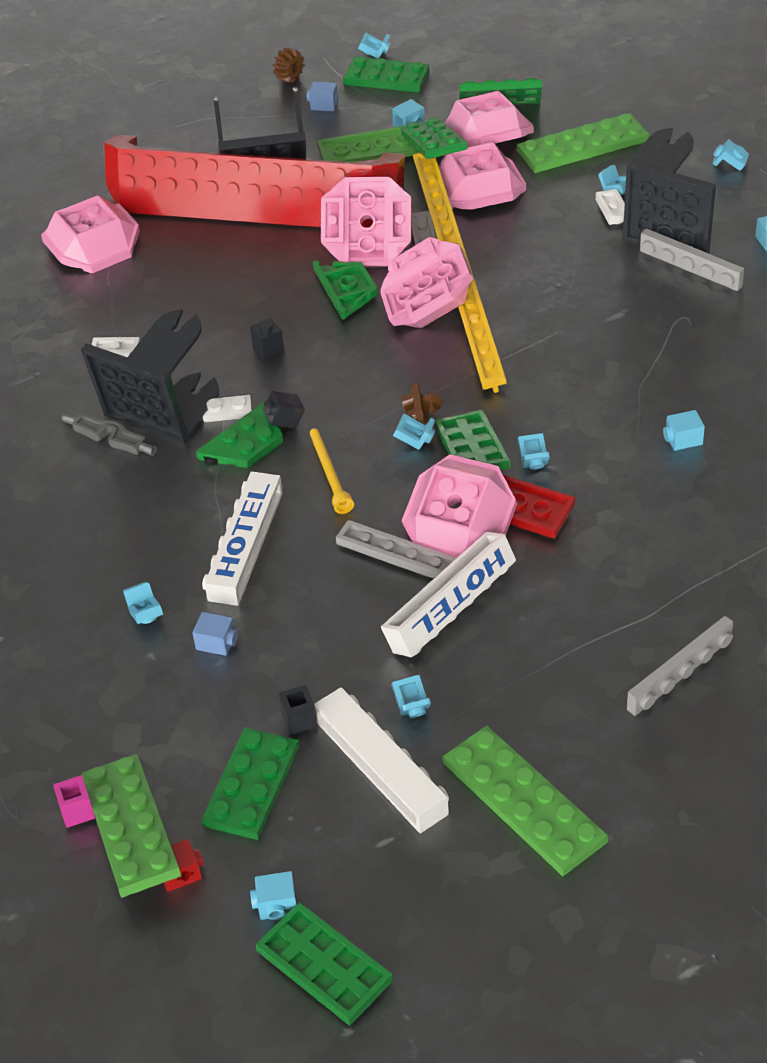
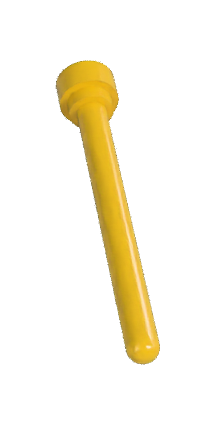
(341, 499)

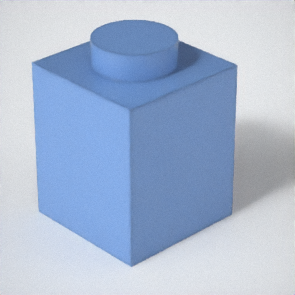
(323, 96)
(214, 634)

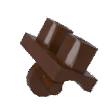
(419, 405)

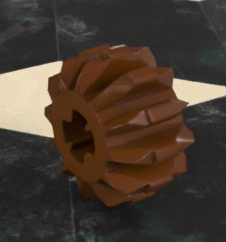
(288, 65)

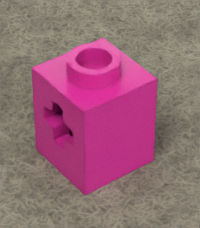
(74, 801)

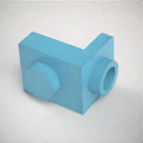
(374, 46)
(732, 154)
(611, 180)
(413, 431)
(533, 451)
(142, 604)
(411, 697)

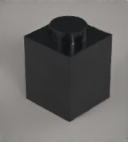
(267, 338)
(283, 409)
(298, 709)

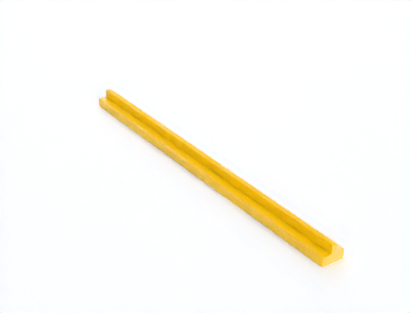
(472, 310)

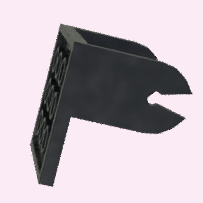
(282, 145)
(667, 200)
(140, 385)

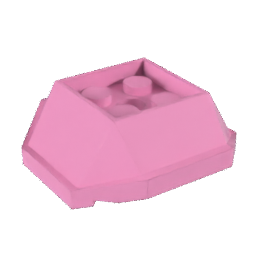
(487, 119)
(480, 177)
(361, 199)
(91, 234)
(425, 283)
(484, 507)

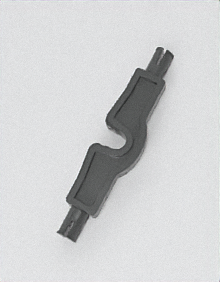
(119, 438)

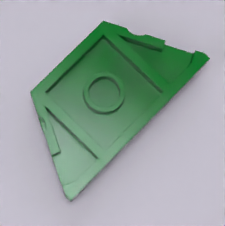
(346, 285)
(243, 441)

